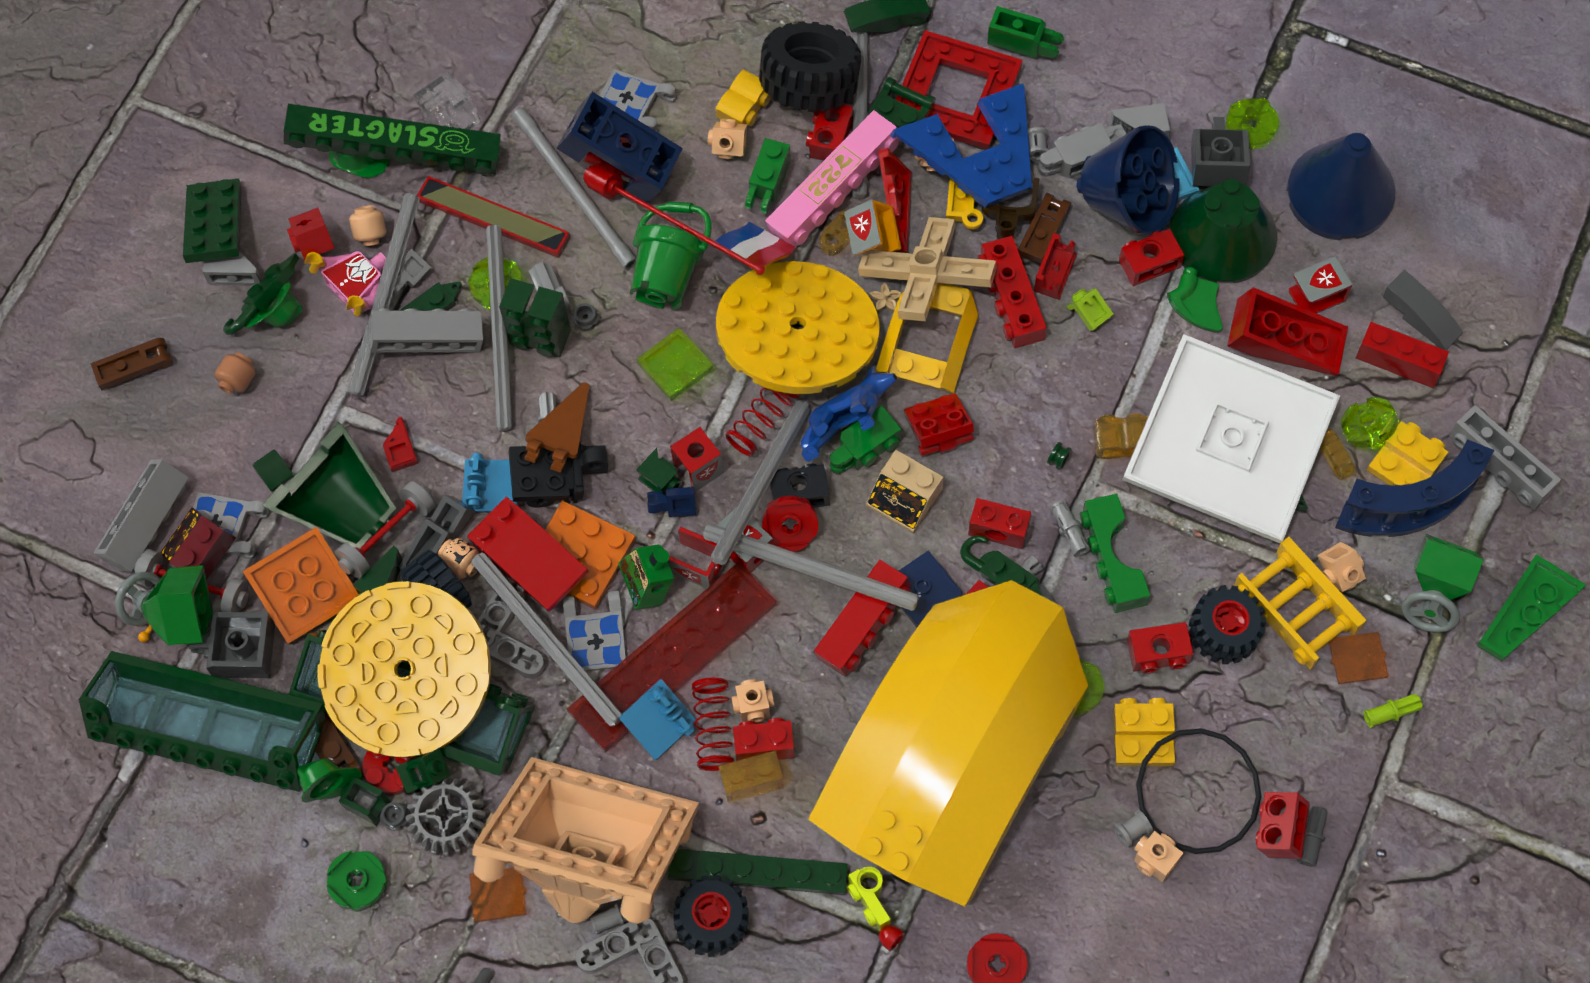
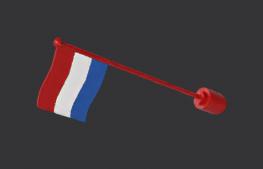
(747, 244)

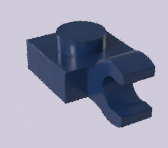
(676, 501)

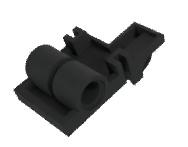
(542, 486)

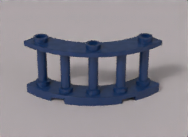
(1413, 506)

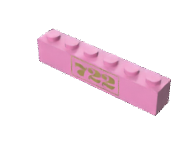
(832, 180)

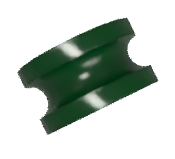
(1059, 455)

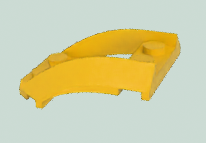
(926, 370)

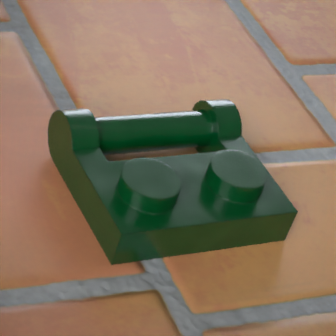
(898, 112)

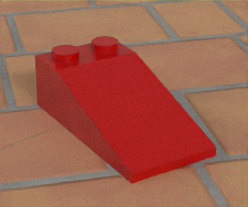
(1286, 333)
(527, 554)

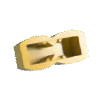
(743, 99)

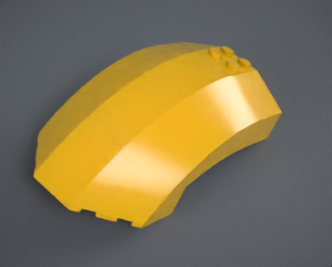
(955, 739)

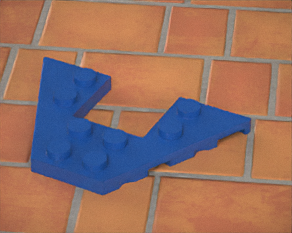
(989, 174)

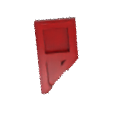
(399, 448)

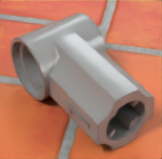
(544, 276)

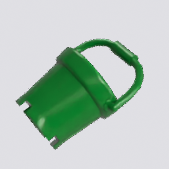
(666, 257)

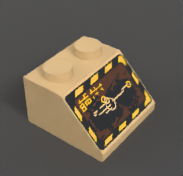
(905, 491)

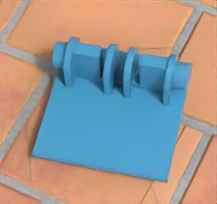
(486, 483)
(658, 719)

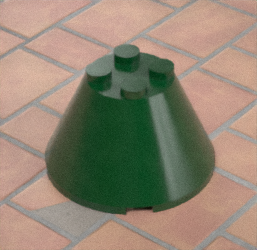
(1225, 232)

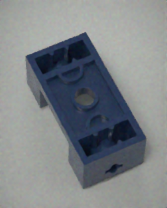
(598, 129)

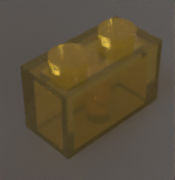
(751, 776)

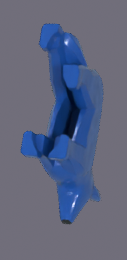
(844, 410)

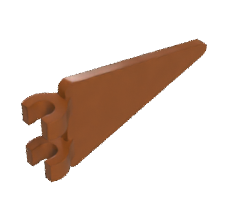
(559, 430)

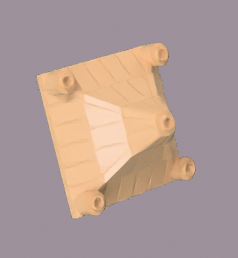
(584, 839)

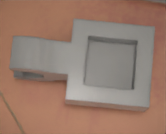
(411, 270)

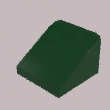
(272, 470)

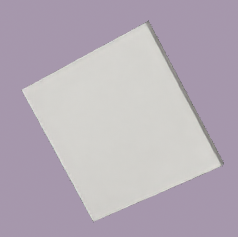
(1231, 438)

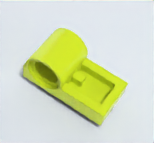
(874, 910)

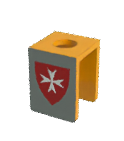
(872, 228)

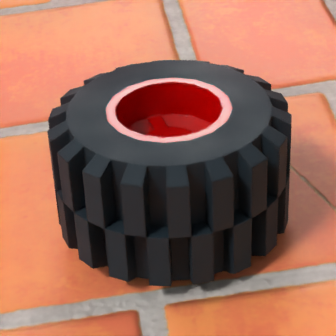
(433, 571)
(1227, 624)
(711, 916)

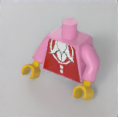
(350, 277)

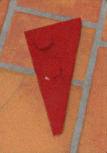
(897, 191)

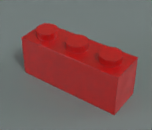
(1402, 355)

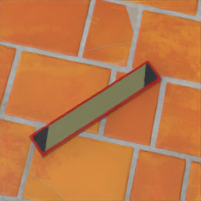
(486, 212)

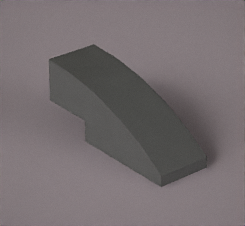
(1422, 310)
(444, 524)

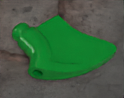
(1196, 301)

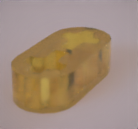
(832, 230)
(1337, 455)

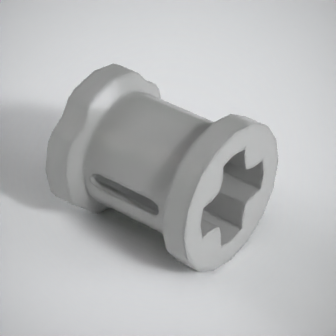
(1042, 135)
(1133, 828)

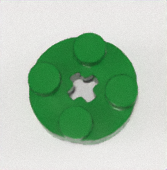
(356, 897)

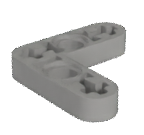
(498, 639)
(643, 946)

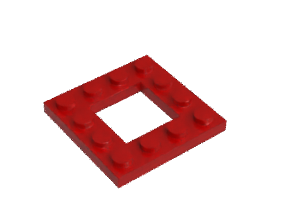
(938, 49)

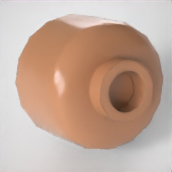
(235, 373)

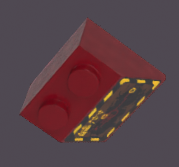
(197, 543)

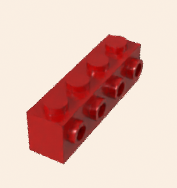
(1014, 294)
(859, 623)

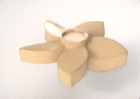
(885, 298)

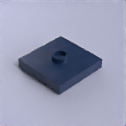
(930, 584)

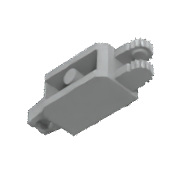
(1071, 150)

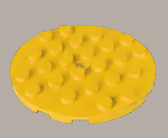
(829, 350)
(445, 679)

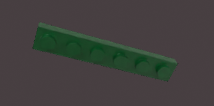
(760, 871)

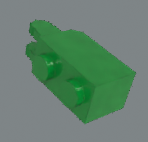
(1022, 34)
(768, 174)
(862, 447)

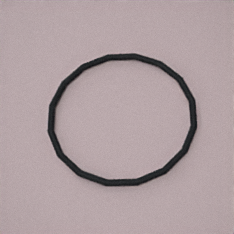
(1216, 735)

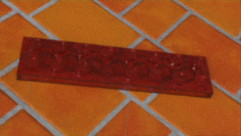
(678, 649)

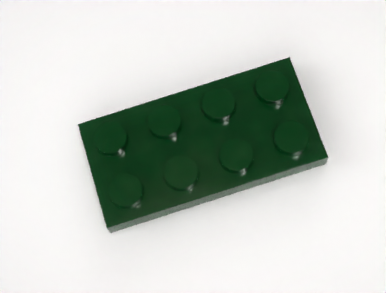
(212, 220)

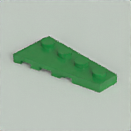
(1530, 605)

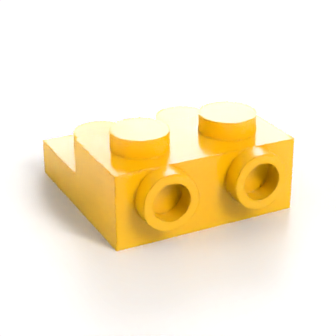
(1408, 456)
(1139, 728)

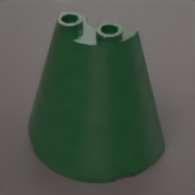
(335, 493)

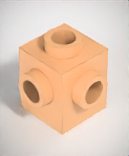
(728, 138)
(1342, 566)
(753, 710)
(1157, 855)

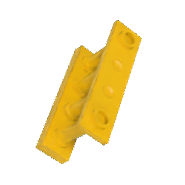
(1327, 598)

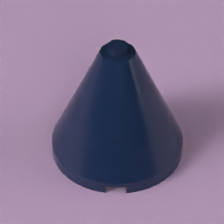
(1341, 188)

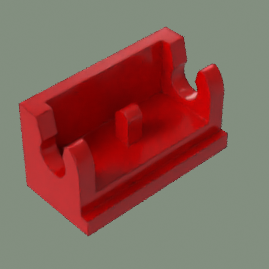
(1055, 267)

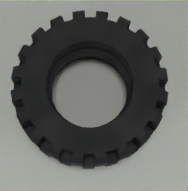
(809, 66)

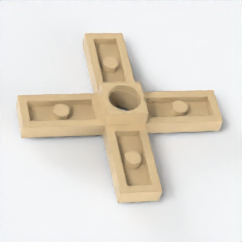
(927, 268)

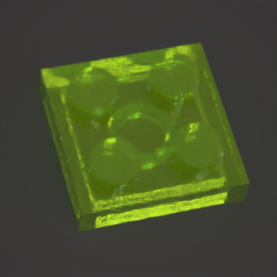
(675, 364)

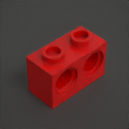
(833, 132)
(1289, 824)

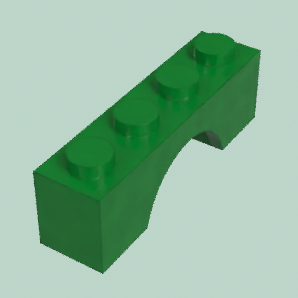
(1124, 585)

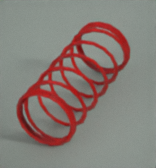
(746, 441)
(714, 758)

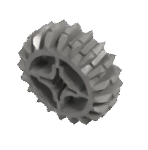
(448, 840)

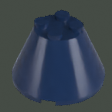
(1133, 180)

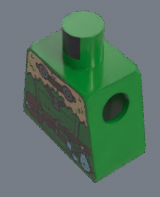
(647, 575)

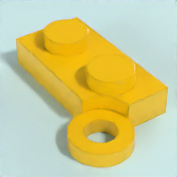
(961, 206)

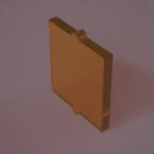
(1358, 658)
(498, 898)

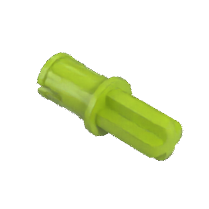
(1392, 710)

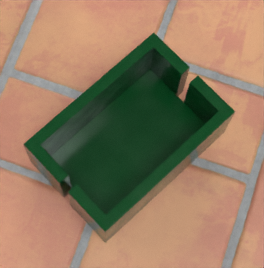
(542, 327)

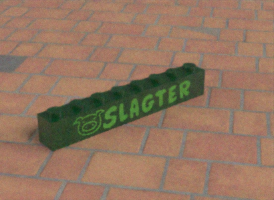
(391, 139)

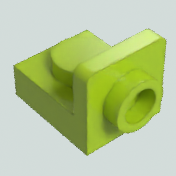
(1090, 307)

